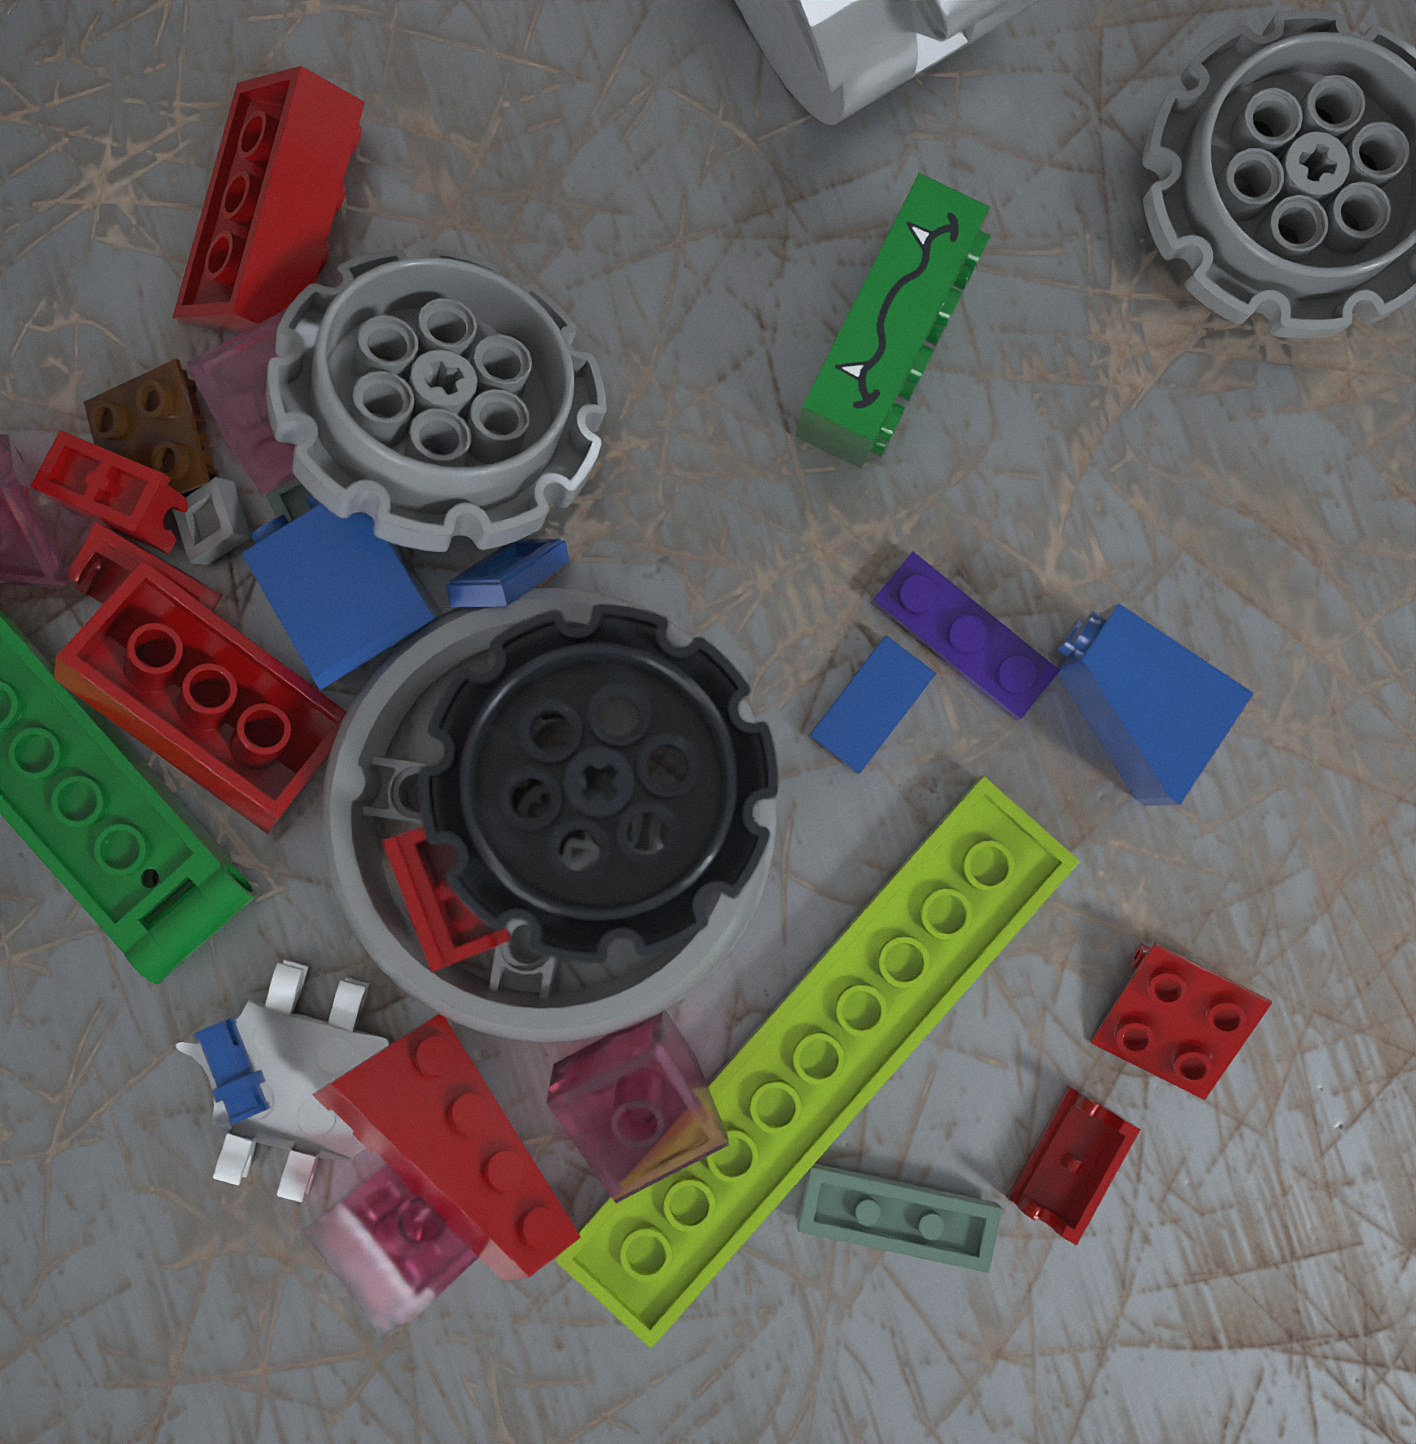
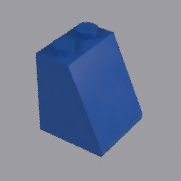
(337, 589)
(1148, 702)

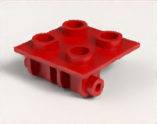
(1179, 1020)

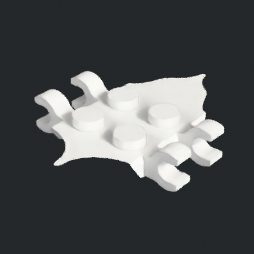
(296, 1060)

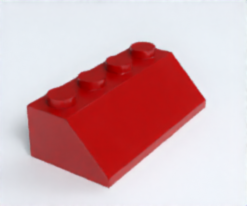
(269, 200)
(201, 696)

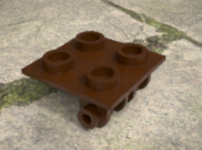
(156, 425)

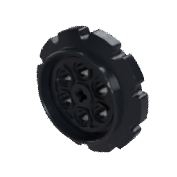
(514, 864)

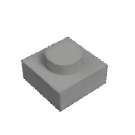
(213, 522)

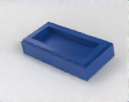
(507, 573)
(872, 704)

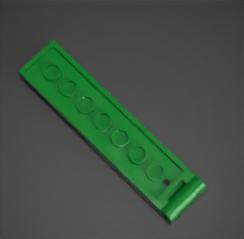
(107, 819)

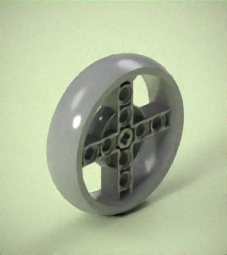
(520, 993)

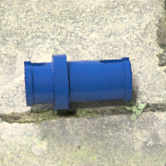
(232, 1071)

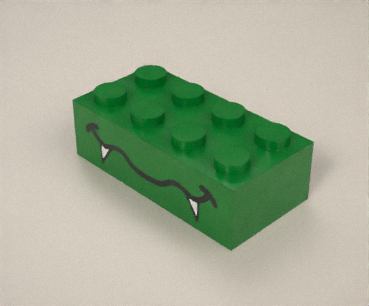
(895, 312)

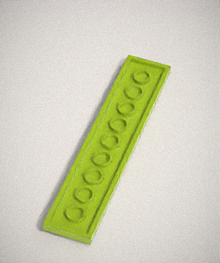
(824, 1055)

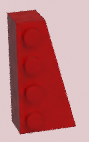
(453, 1147)

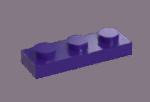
(965, 636)

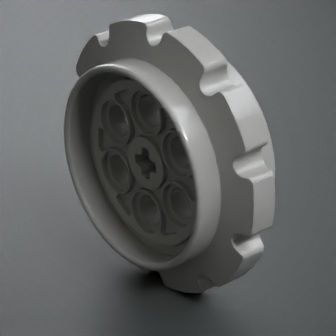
(1298, 175)
(435, 399)

